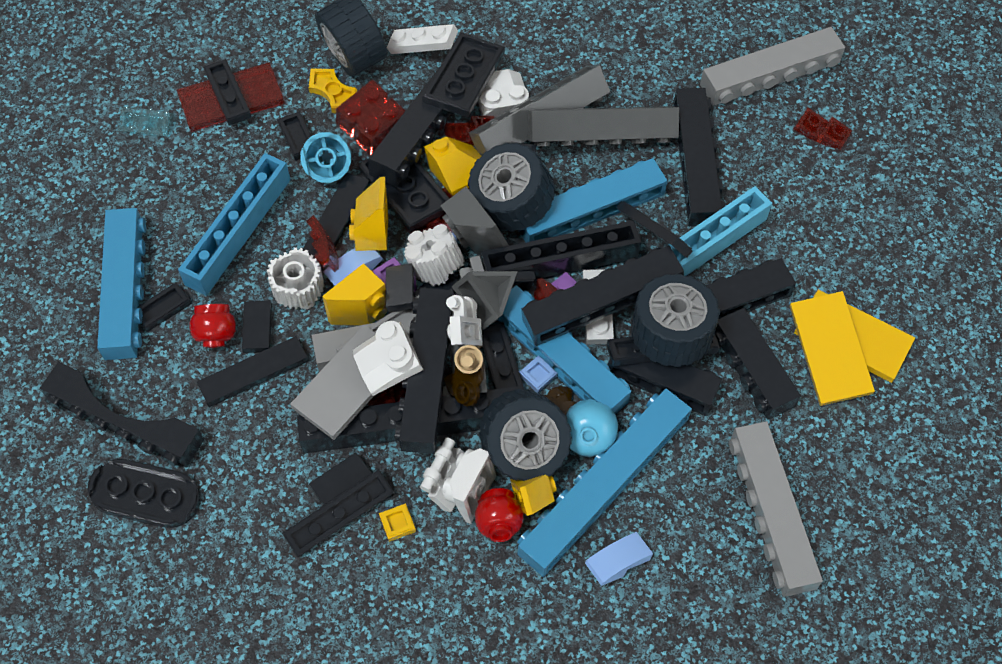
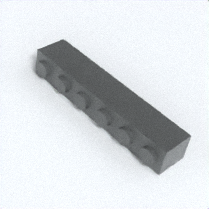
(573, 92)
(602, 124)

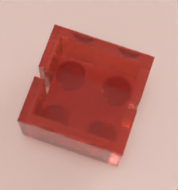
(371, 113)

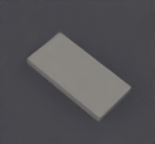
(336, 391)

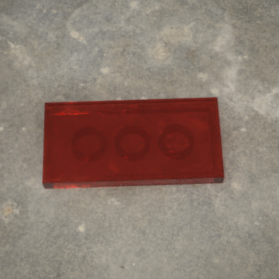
(255, 83)

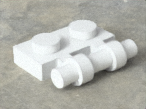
(464, 325)
(440, 470)

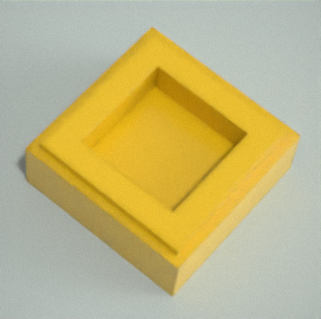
(397, 522)

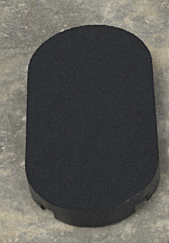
(144, 493)

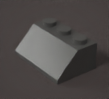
(472, 223)

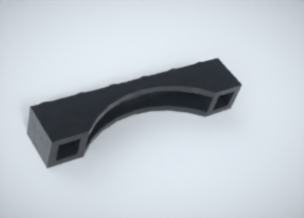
(170, 438)

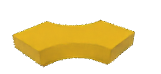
(327, 85)

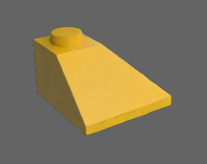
(451, 162)

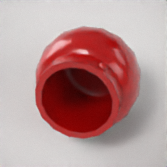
(212, 325)
(498, 514)

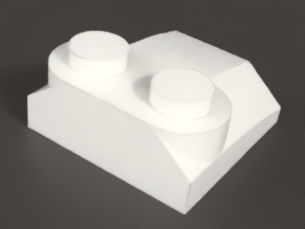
(502, 93)
(386, 357)
(470, 479)

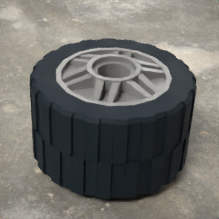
(351, 35)
(512, 186)
(675, 320)
(540, 449)

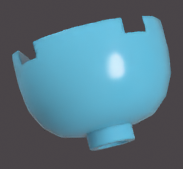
(326, 157)
(592, 427)

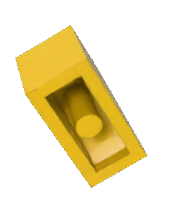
(534, 493)

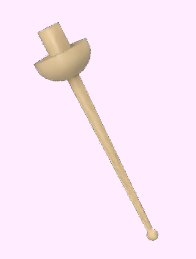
(468, 358)

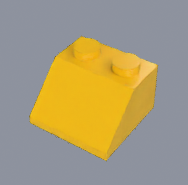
(370, 218)
(356, 299)

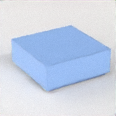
(538, 374)

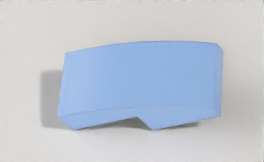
(350, 262)
(618, 557)

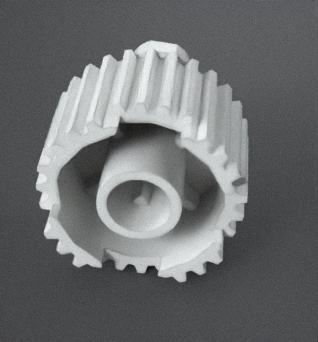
(433, 254)
(296, 279)

